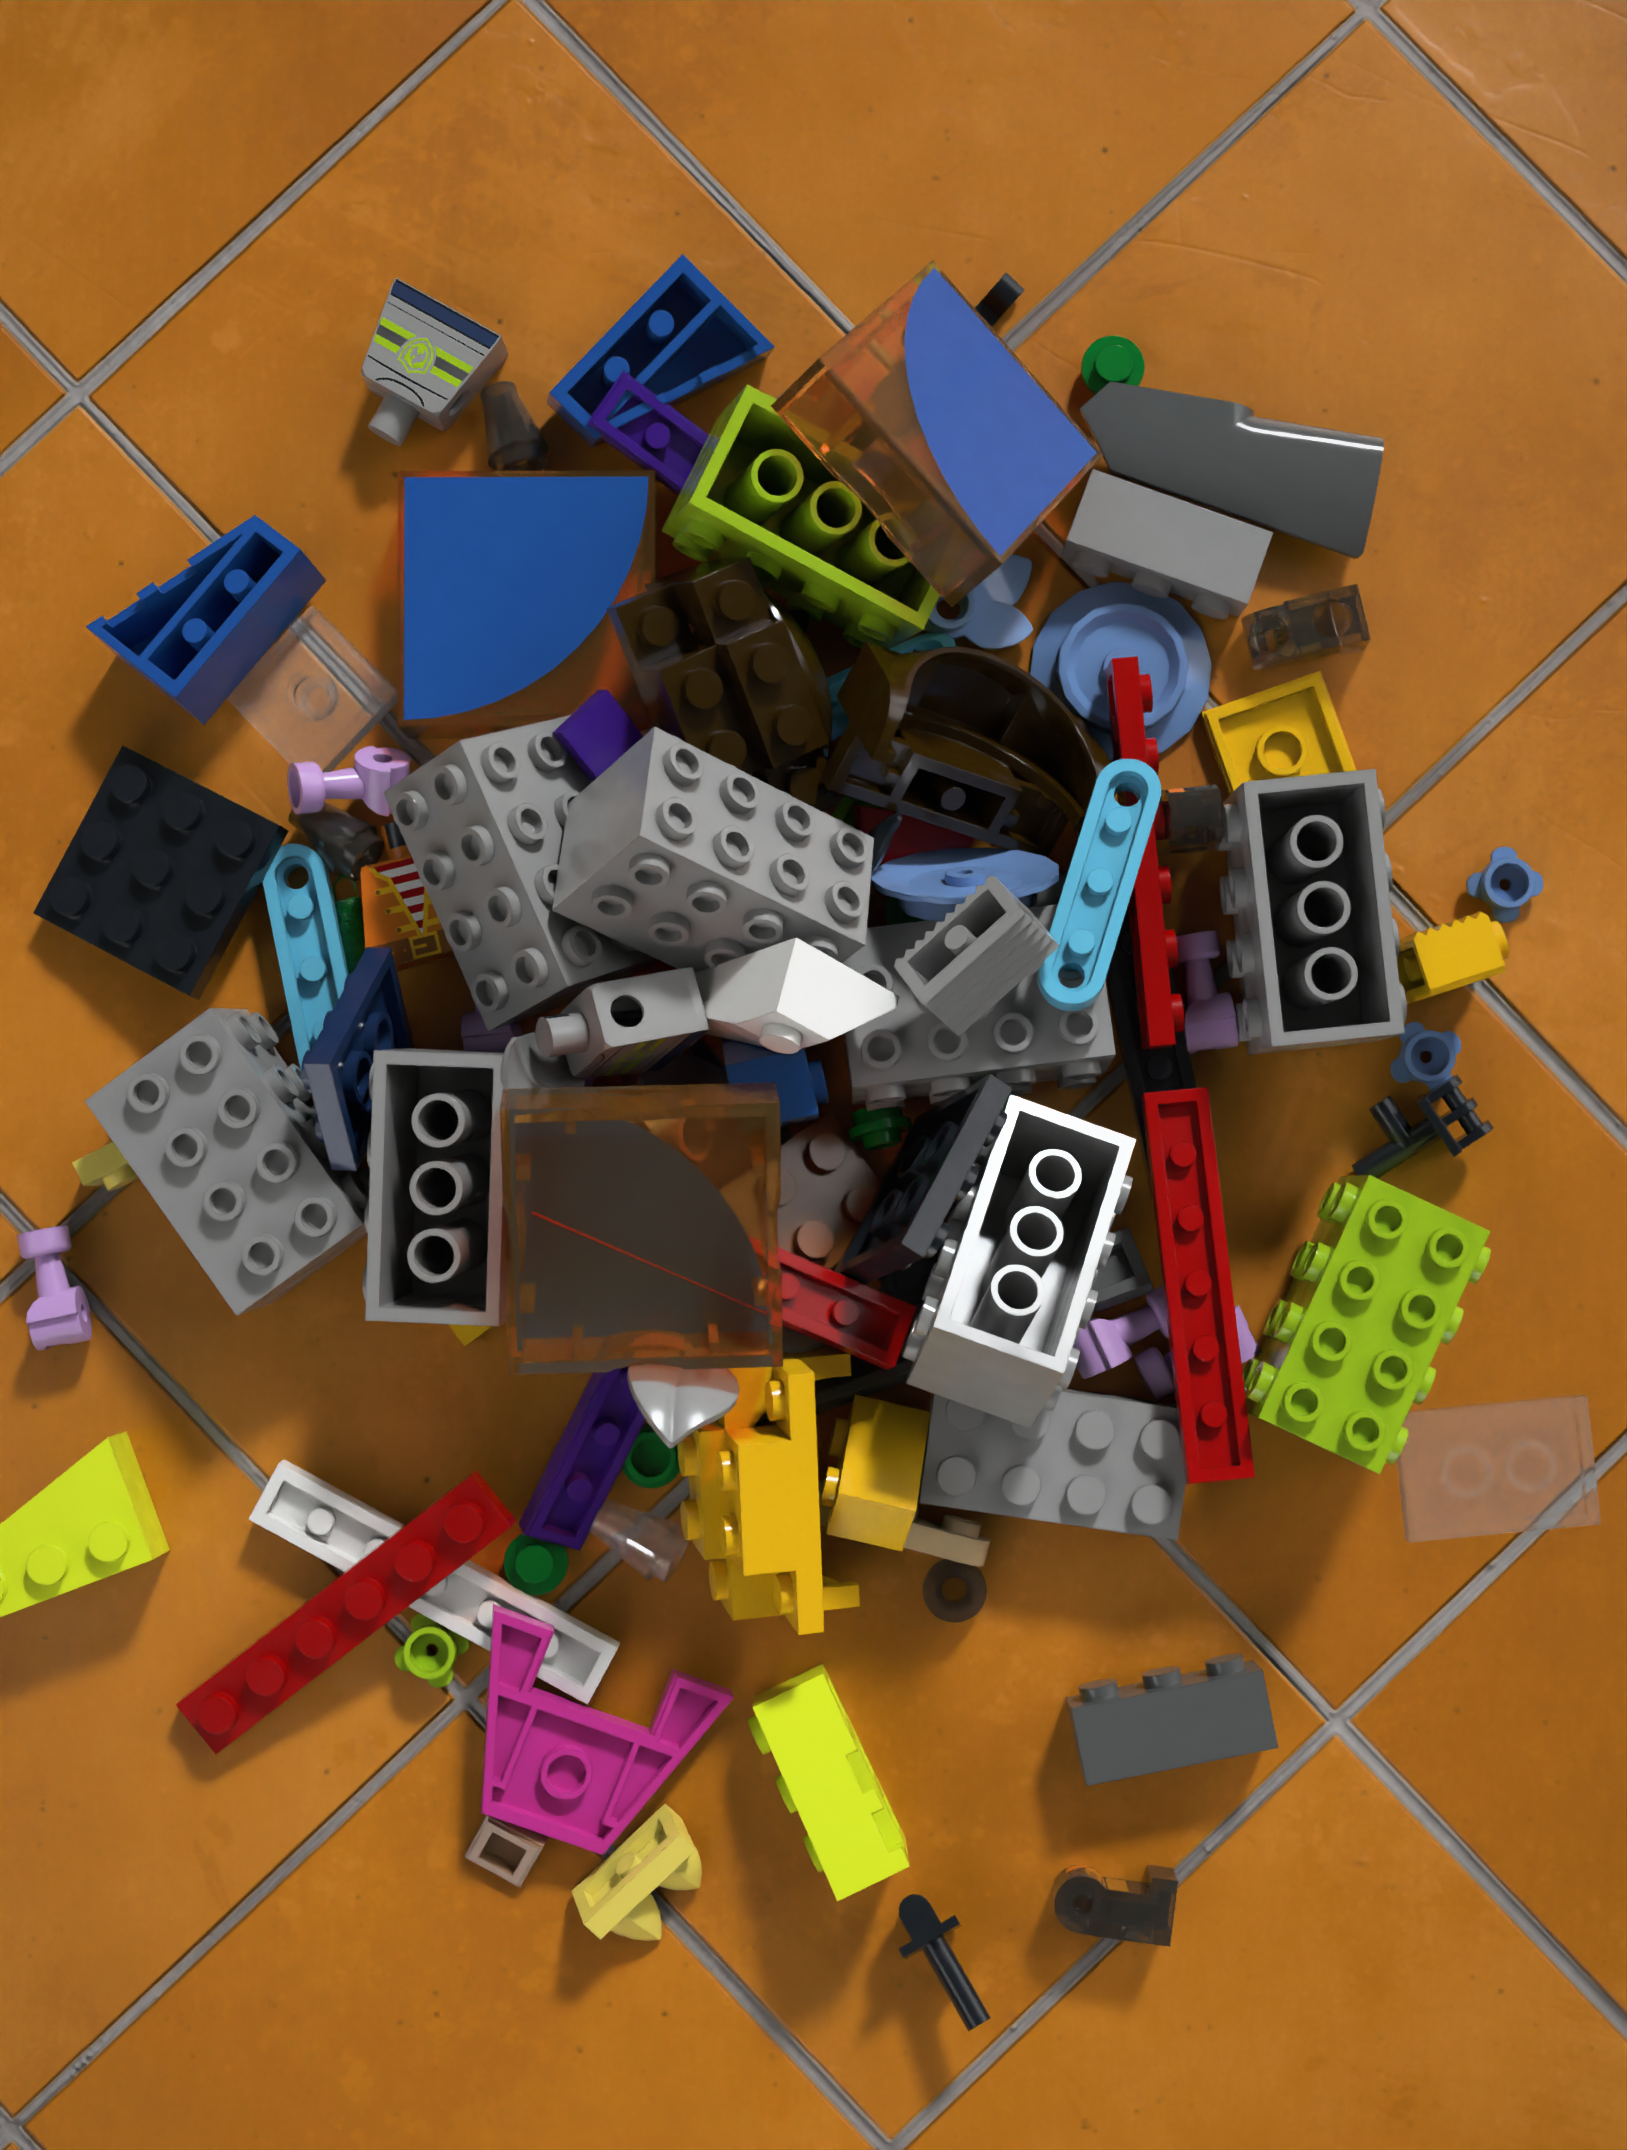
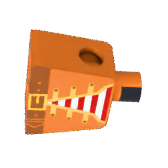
(399, 908)

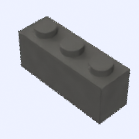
(1171, 1719)

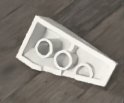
(788, 998)

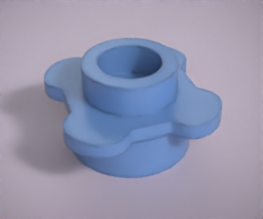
(1523, 884)
(1443, 1053)

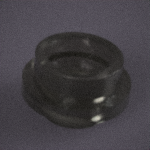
(959, 1609)

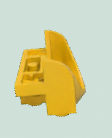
(760, 1496)

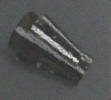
(510, 431)
(340, 839)

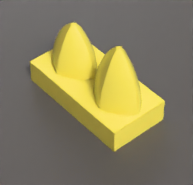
(620, 1888)

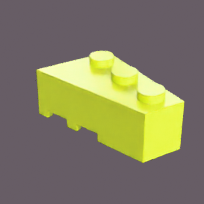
(80, 1528)
(829, 1782)

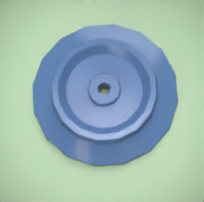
(1123, 623)
(937, 880)

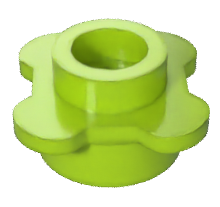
(414, 1657)

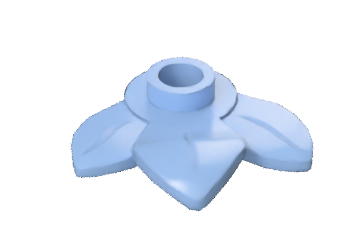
(988, 610)

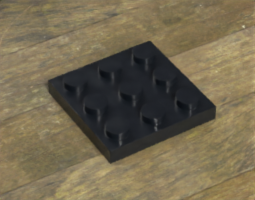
(161, 872)
(924, 1181)

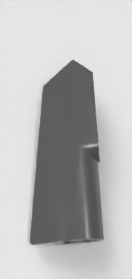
(1256, 468)

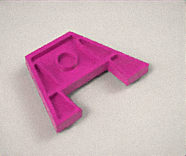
(571, 1765)

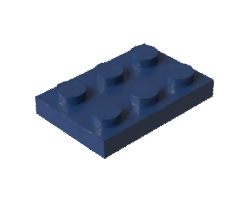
(338, 1066)

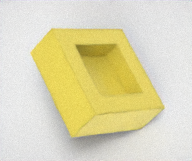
(105, 1167)

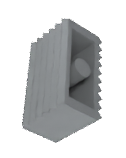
(975, 955)

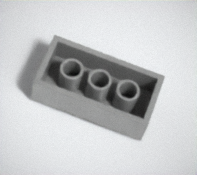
(1083, 1464)

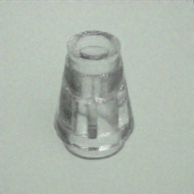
(641, 1539)

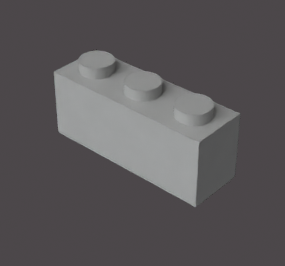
(1166, 545)

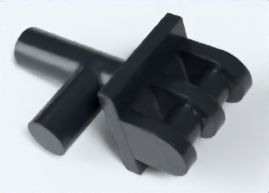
(1408, 1141)
(929, 1935)

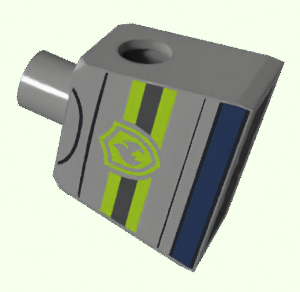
(426, 362)
(626, 1024)

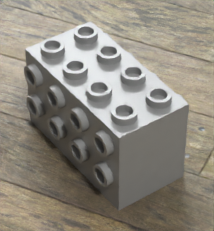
(488, 850)
(708, 861)
(1311, 913)
(1019, 1041)
(235, 1156)
(435, 1189)
(1021, 1265)

